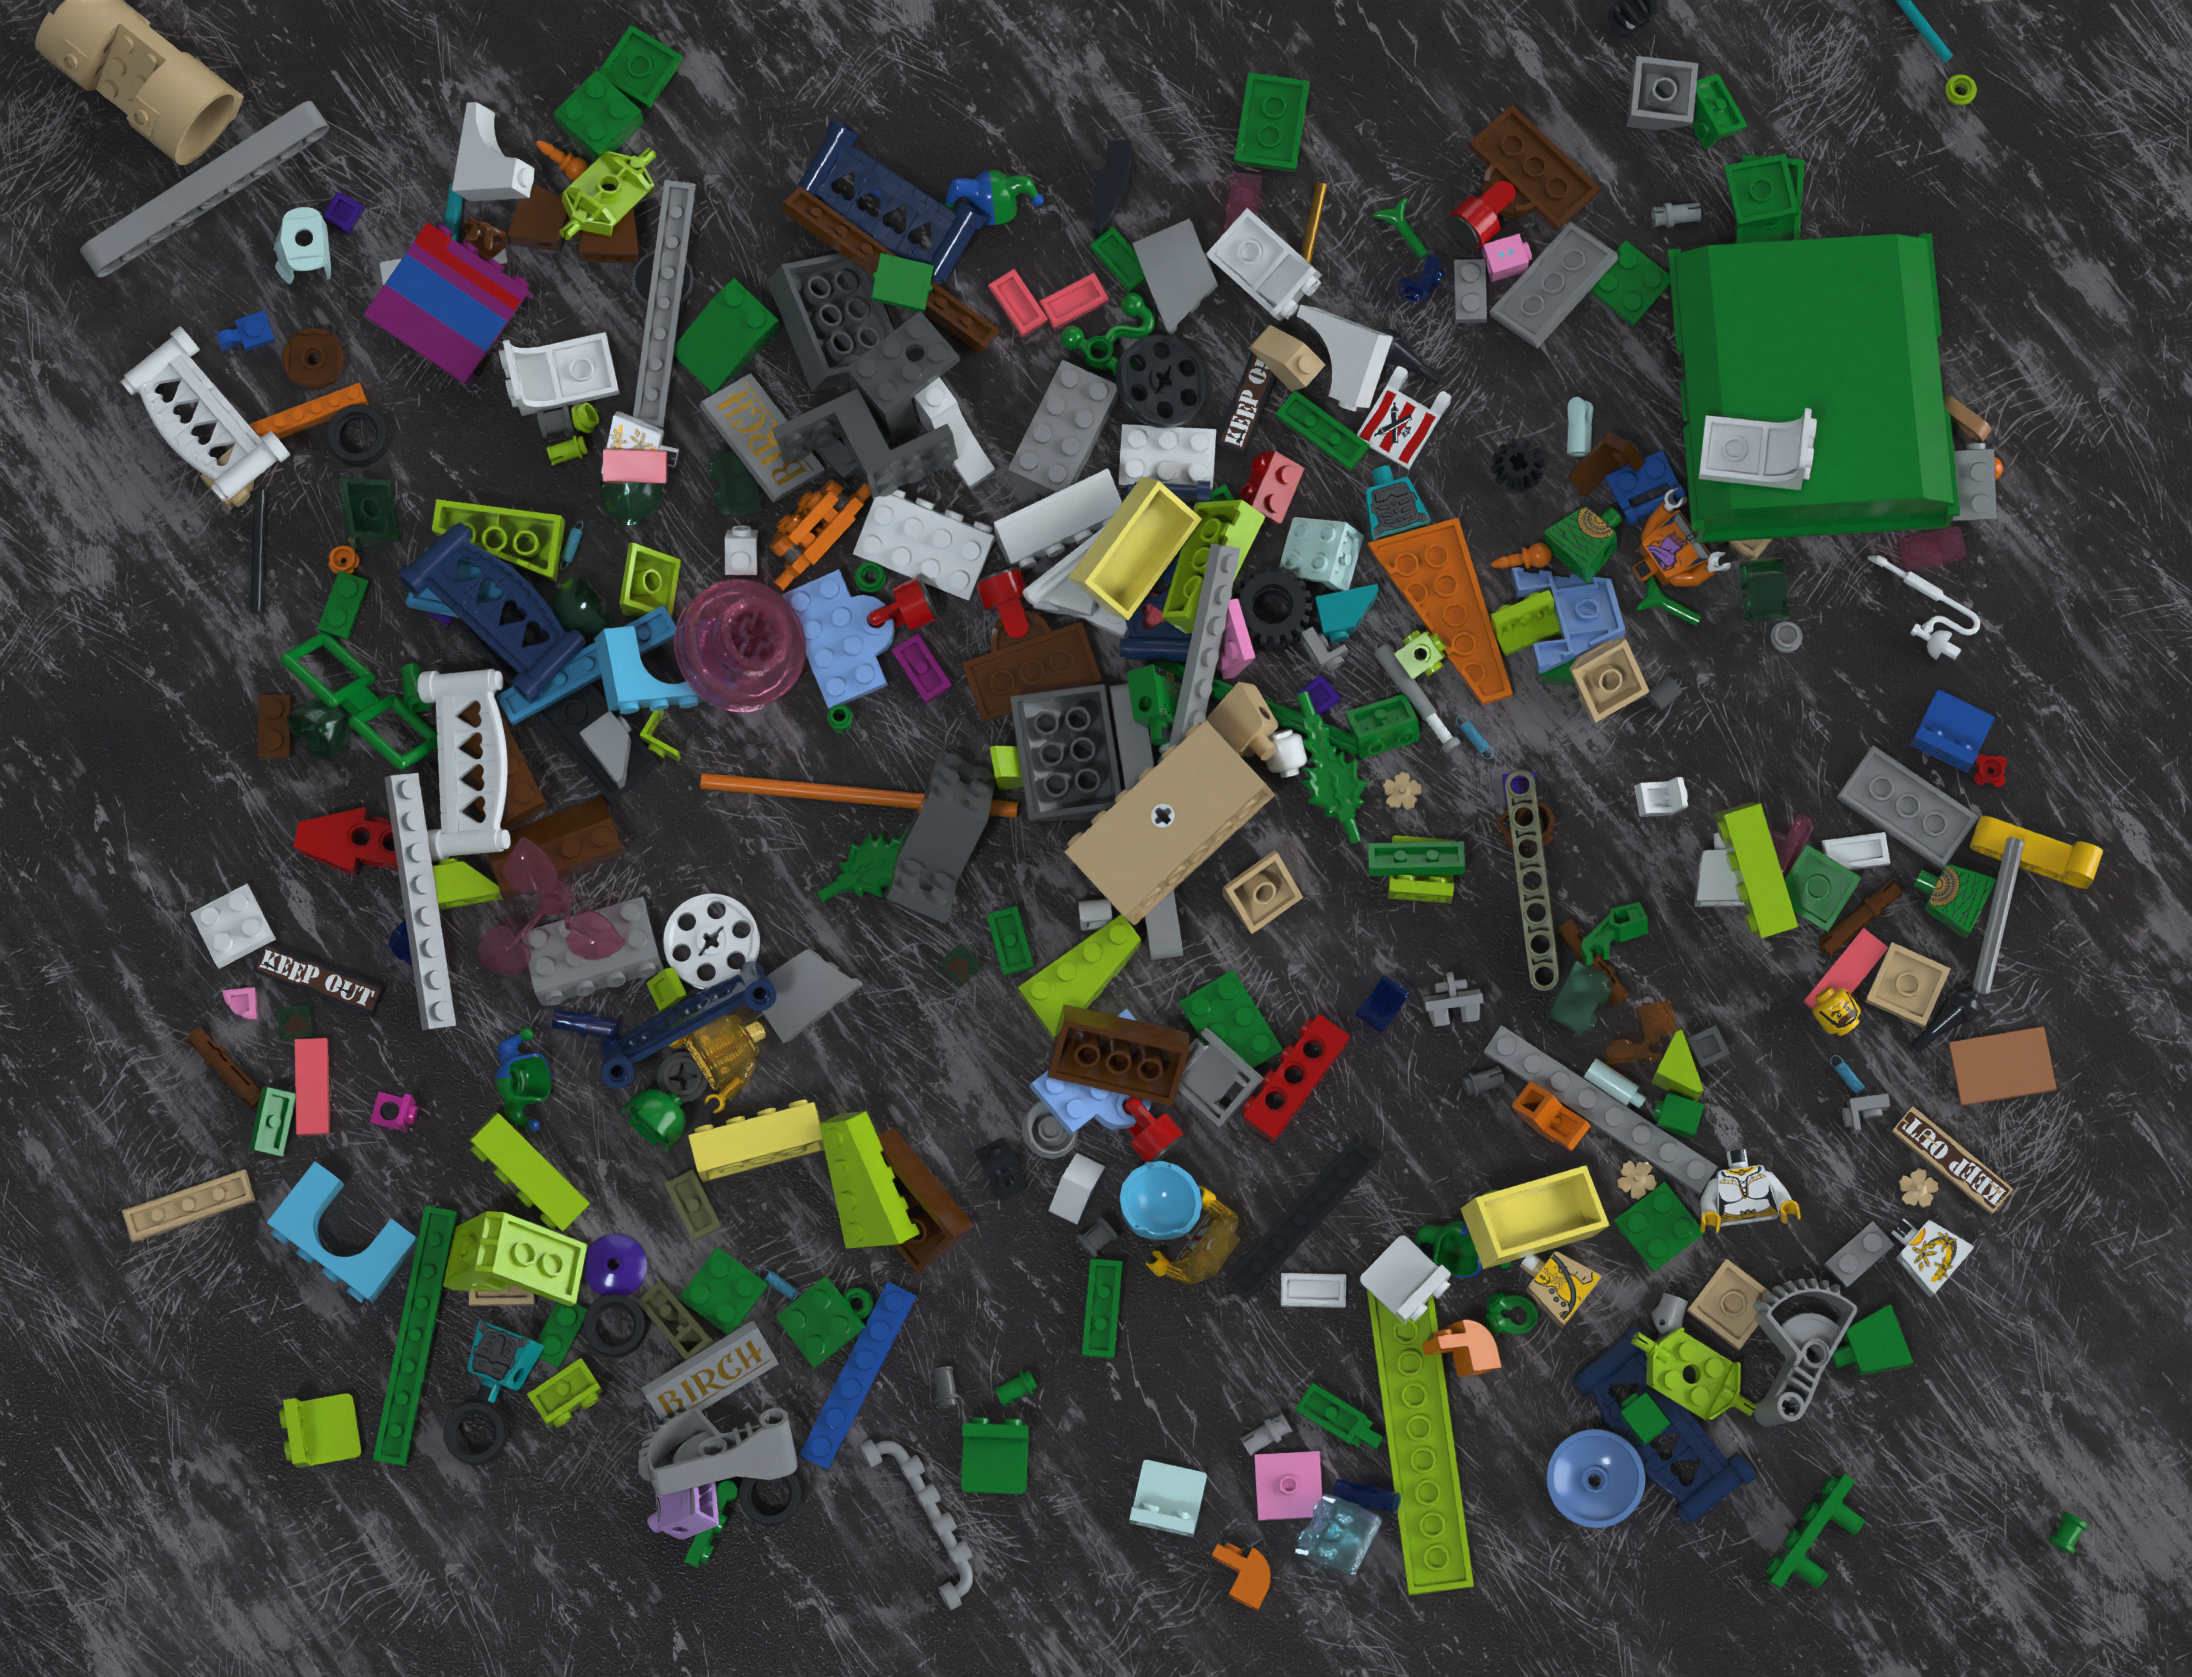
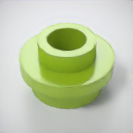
(1960, 81)
(584, 417)

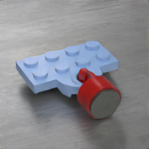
(850, 632)
(1078, 1104)

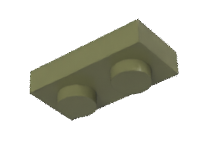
(693, 1205)

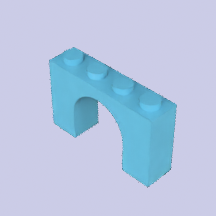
(628, 682)
(298, 1222)

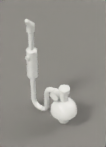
(1939, 639)

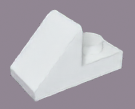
(1066, 600)

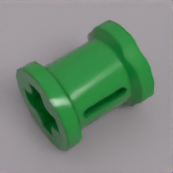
(2068, 1533)

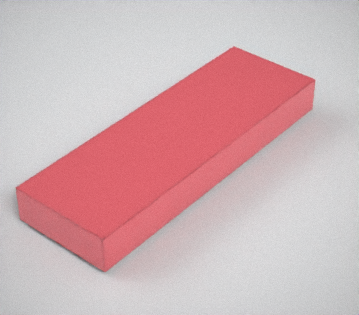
(1851, 966)
(312, 1087)

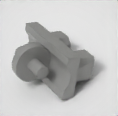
(1438, 1005)

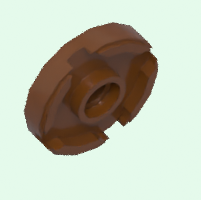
(302, 348)

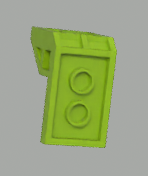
(508, 1251)

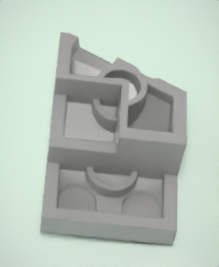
(1176, 271)
(805, 993)

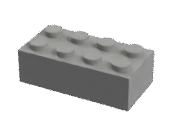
(1063, 430)

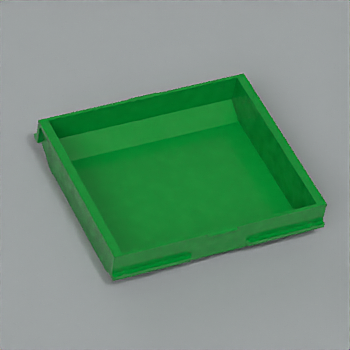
(1829, 331)

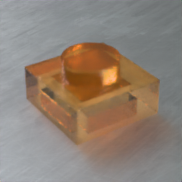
(1657, 1019)

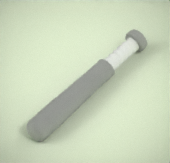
(1415, 696)

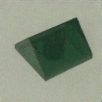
(368, 512)

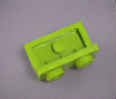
(1525, 622)
(565, 1394)

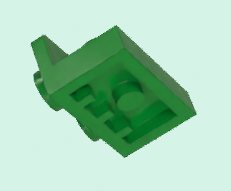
(1715, 112)
(1383, 725)

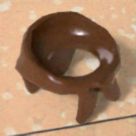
(485, 237)

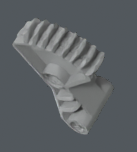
(1798, 1377)
(712, 1456)

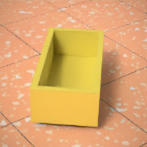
(1135, 548)
(1534, 1217)

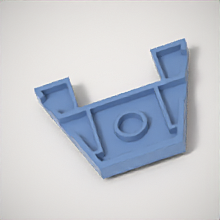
(1583, 611)

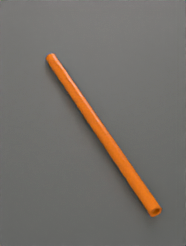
(832, 792)

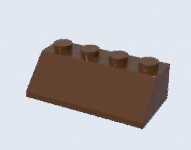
(522, 793)
(570, 839)
(1118, 1054)
(930, 1206)

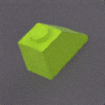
(1006, 767)
(462, 885)

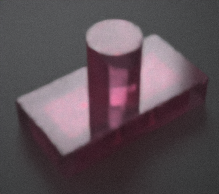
(1243, 194)
(1791, 845)

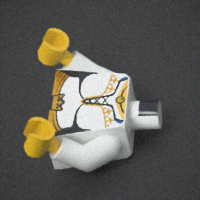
(1744, 1195)

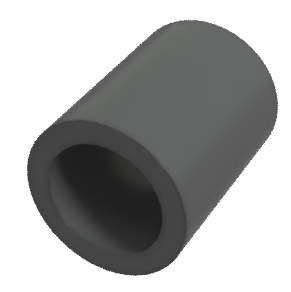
(1664, 693)

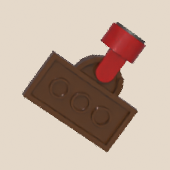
(1522, 177)
(1024, 651)

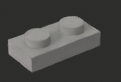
(1470, 291)
(1859, 1254)

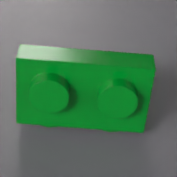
(994, 1456)

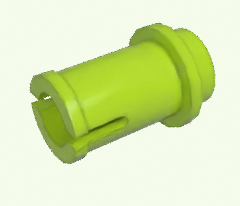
(567, 450)

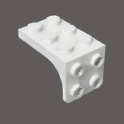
(1264, 265)
(559, 373)
(1758, 451)

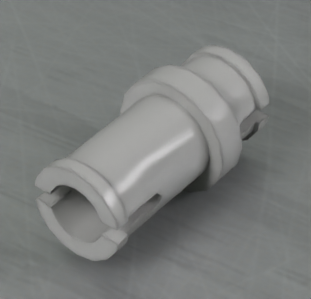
(1674, 214)
(1266, 1434)

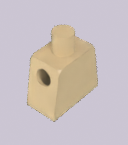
(1245, 721)

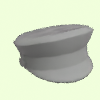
(1045, 1134)

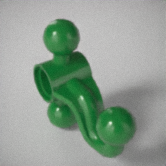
(1132, 306)

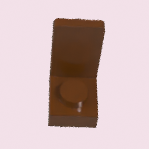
(1601, 460)

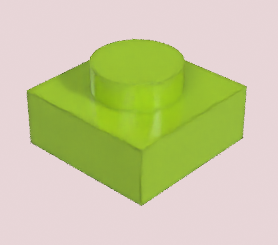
(666, 989)

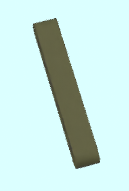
(1532, 895)

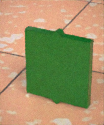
(902, 282)

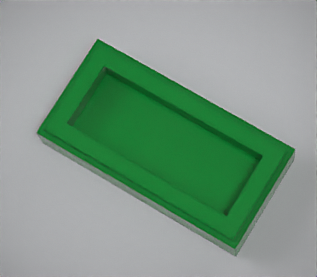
(1119, 259)

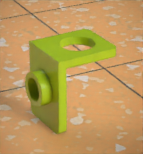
(655, 746)

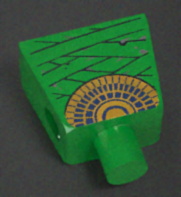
(1584, 540)
(1955, 896)

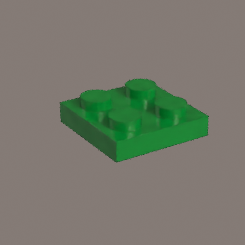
(640, 66)
(1761, 190)
(1631, 284)
(1819, 887)
(1658, 1227)
(723, 1292)
(820, 1322)

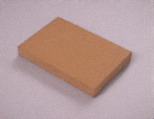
(2002, 1066)

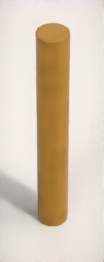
(1313, 221)

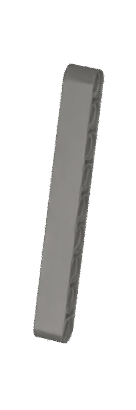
(204, 189)
(1135, 758)

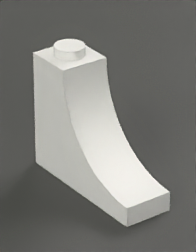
(482, 168)
(1355, 355)
(938, 407)

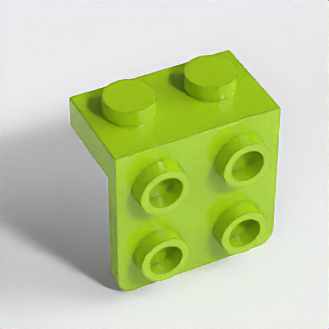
(320, 1430)

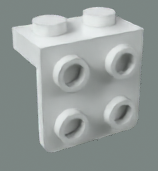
(1405, 1280)

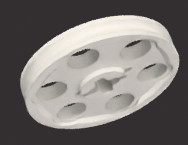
(707, 926)

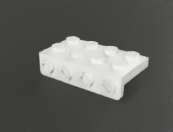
(925, 543)

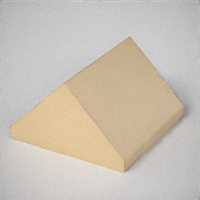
(1262, 892)

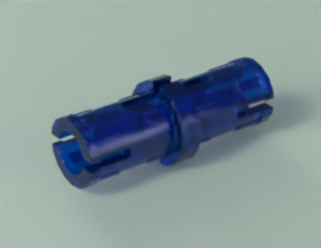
(585, 1024)
(1367, 1496)

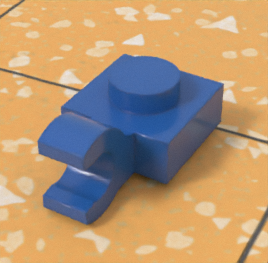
(252, 332)

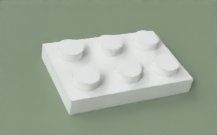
(1166, 454)

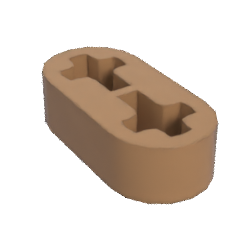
(1966, 420)

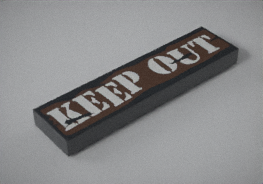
(1246, 406)
(318, 979)

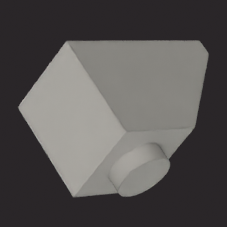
(610, 745)

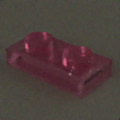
(1932, 549)

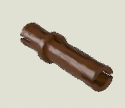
(1860, 917)
(1573, 937)
(216, 1057)

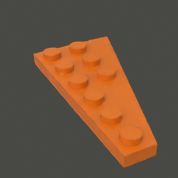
(1442, 588)

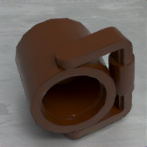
(1525, 816)

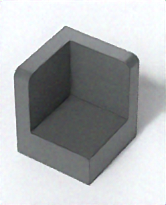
(1708, 1047)

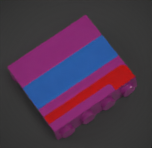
(447, 302)

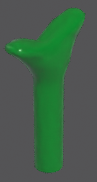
(1397, 218)
(1656, 598)

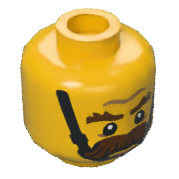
(1836, 1011)

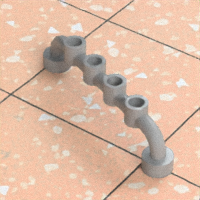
(942, 1523)

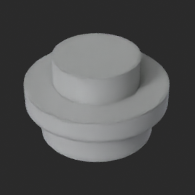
(1786, 636)

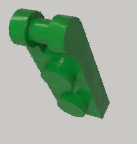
(700, 1549)

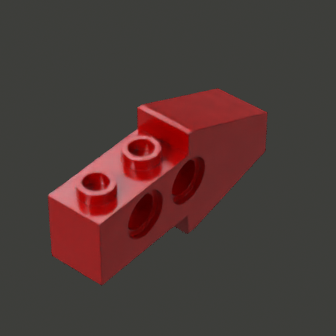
(333, 837)

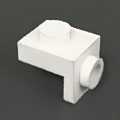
(741, 551)
(1661, 797)

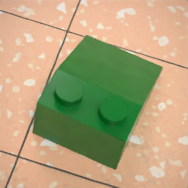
(725, 336)

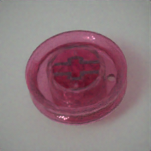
(718, 652)

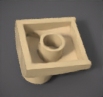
(1608, 678)

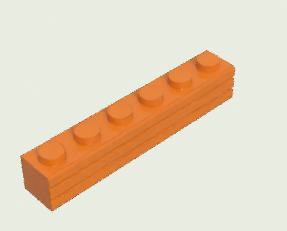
(310, 413)

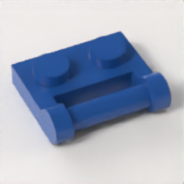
(1629, 485)

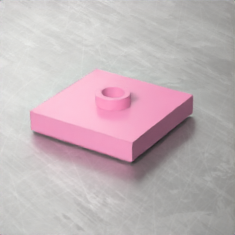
(1287, 1485)

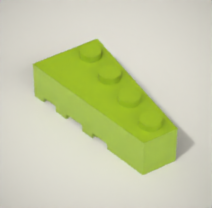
(1222, 523)
(512, 535)
(1756, 869)
(1080, 973)
(528, 1171)
(863, 1184)

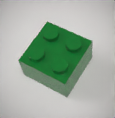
(598, 116)

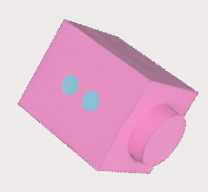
(1506, 257)

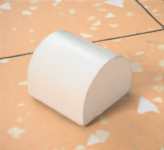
(1094, 914)

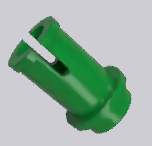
(844, 712)
(1016, 1387)

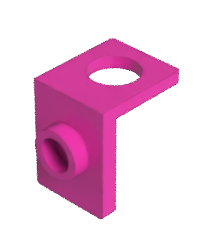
(406, 1116)

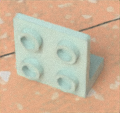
(1322, 552)
(1168, 1498)

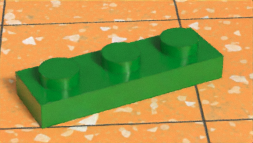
(1322, 431)
(1416, 858)
(1102, 1308)

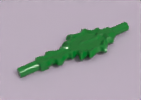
(1332, 780)
(867, 868)

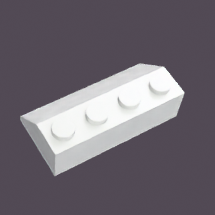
(1057, 521)

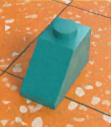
(1343, 611)

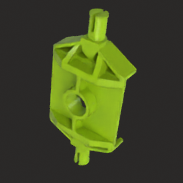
(600, 210)
(1716, 1378)

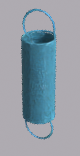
(571, 545)
(1474, 736)
(1849, 1077)
(781, 1285)

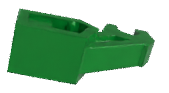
(1620, 925)

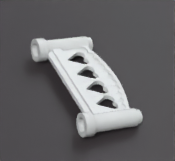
(174, 363)
(452, 696)

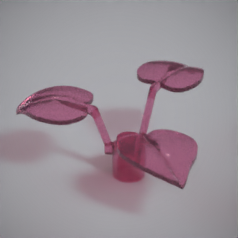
(530, 870)

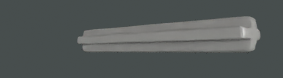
(1998, 915)

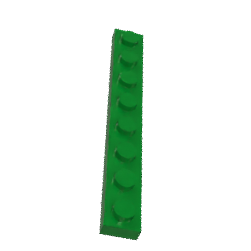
(415, 1336)

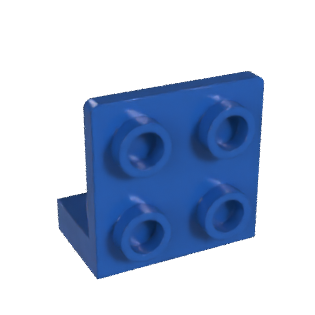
(1952, 731)

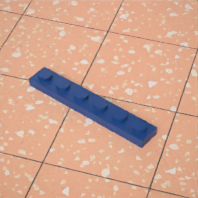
(857, 1376)

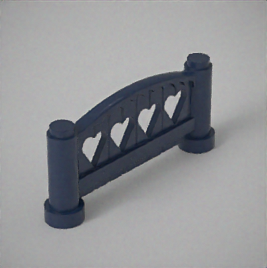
(949, 229)
(1165, 640)
(533, 663)
(747, 987)
(1714, 1475)

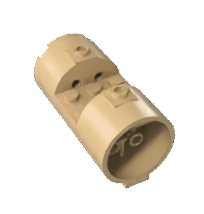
(161, 89)

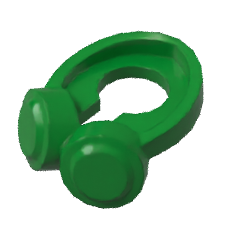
(1497, 1323)

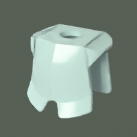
(297, 257)

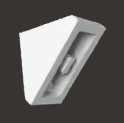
(1076, 1188)

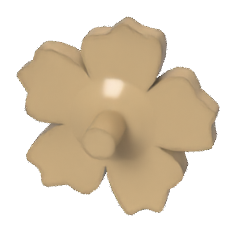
(1402, 791)
(1636, 1179)
(1918, 1188)

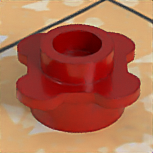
(1997, 764)

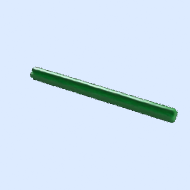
(1283, 715)

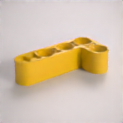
(2040, 854)

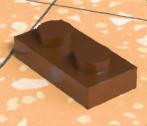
(273, 729)

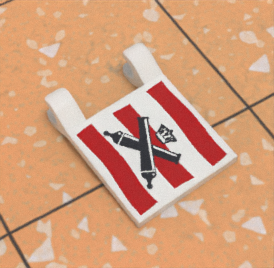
(1399, 424)

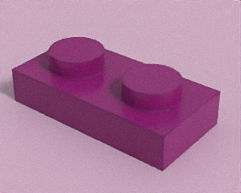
(921, 668)

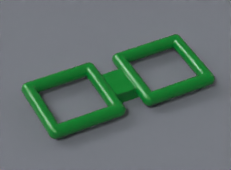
(360, 700)

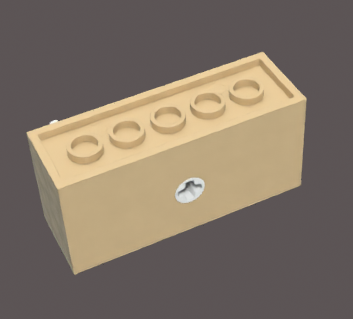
(1142, 858)

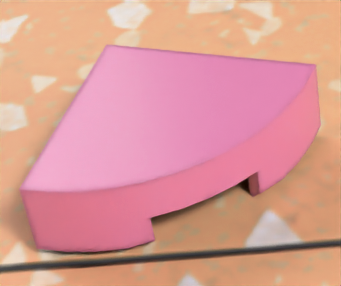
(242, 1002)

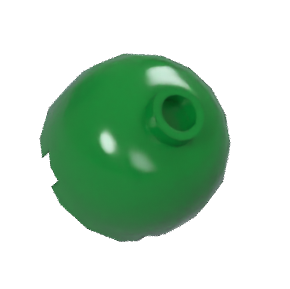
(656, 1117)

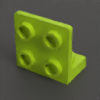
(1421, 887)

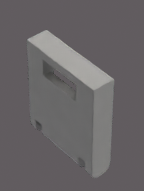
(1211, 1074)

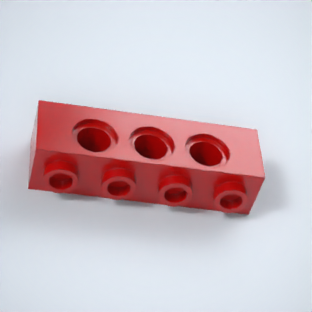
(1272, 1122)

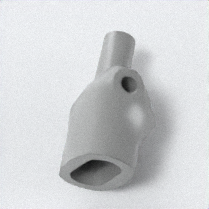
(1669, 1314)

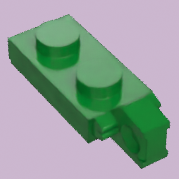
(1337, 1417)

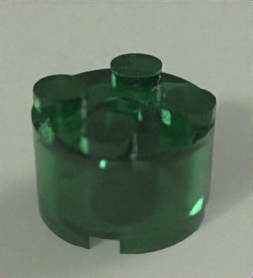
(1766, 590)

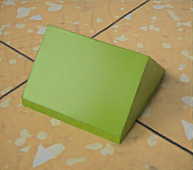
(648, 581)
(1678, 1071)

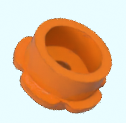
(338, 554)

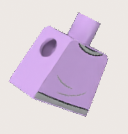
(686, 1512)

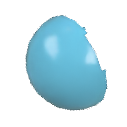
(1160, 1201)

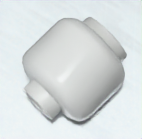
(1289, 753)

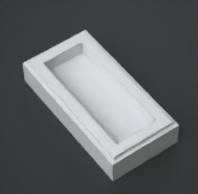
(1858, 851)
(1313, 1290)

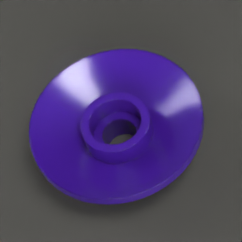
(626, 1277)

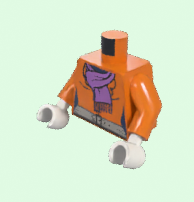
(1672, 549)

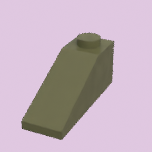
(674, 1321)

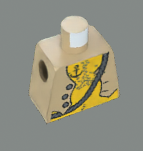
(1559, 1284)

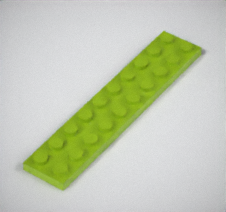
(1421, 1452)

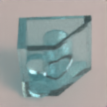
(1338, 1535)

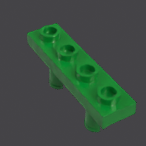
(1797, 1542)

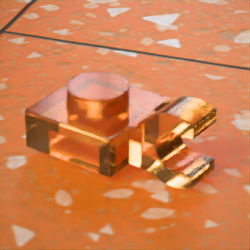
(1624, 1052)

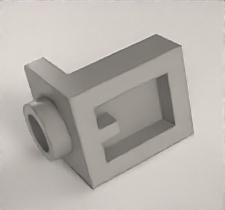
(1317, 647)
(1868, 1106)

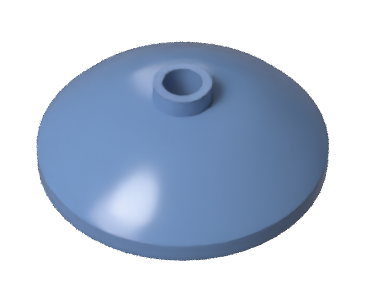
(1600, 1455)

